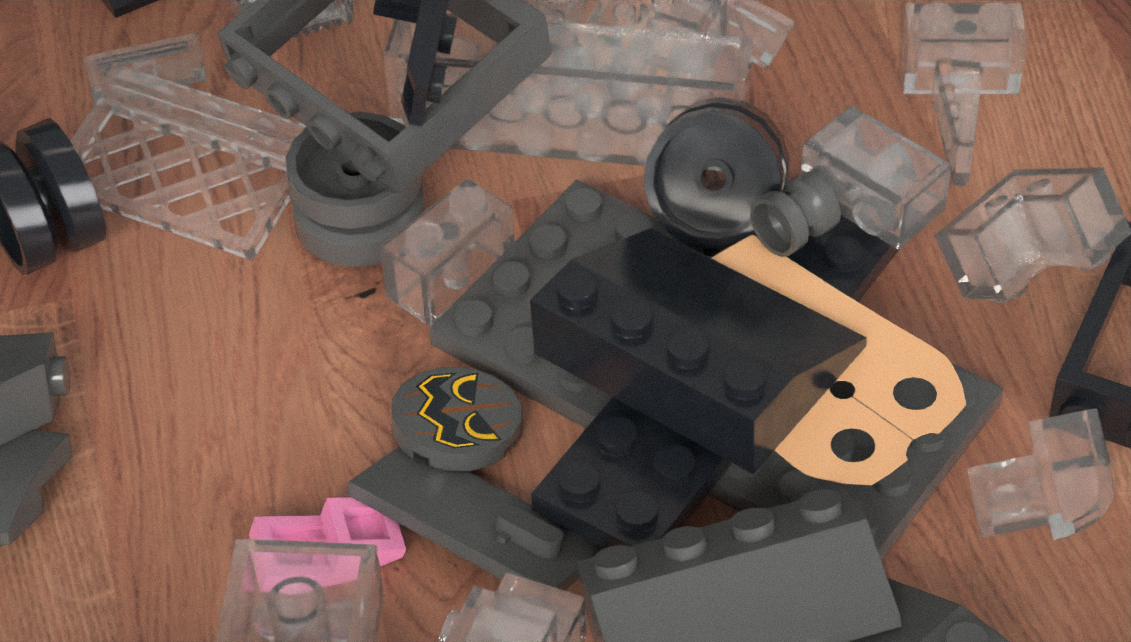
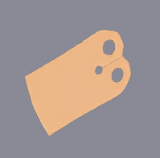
(886, 360)

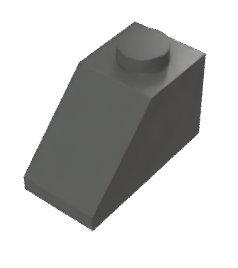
(29, 383)

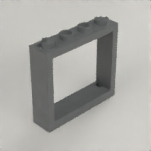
(269, 24)

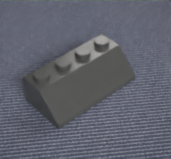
(754, 578)

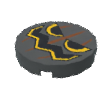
(456, 418)

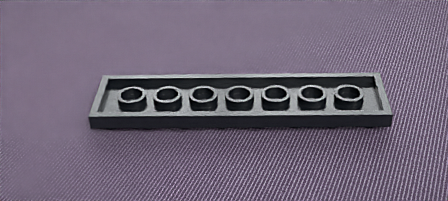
(640, 479)

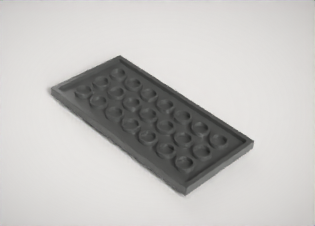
(494, 334)

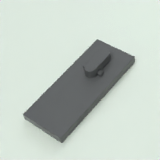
(472, 519)

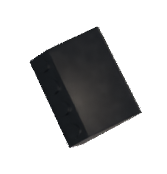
(691, 343)

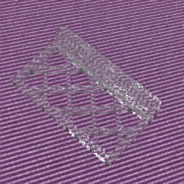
(214, 126)

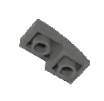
(24, 469)

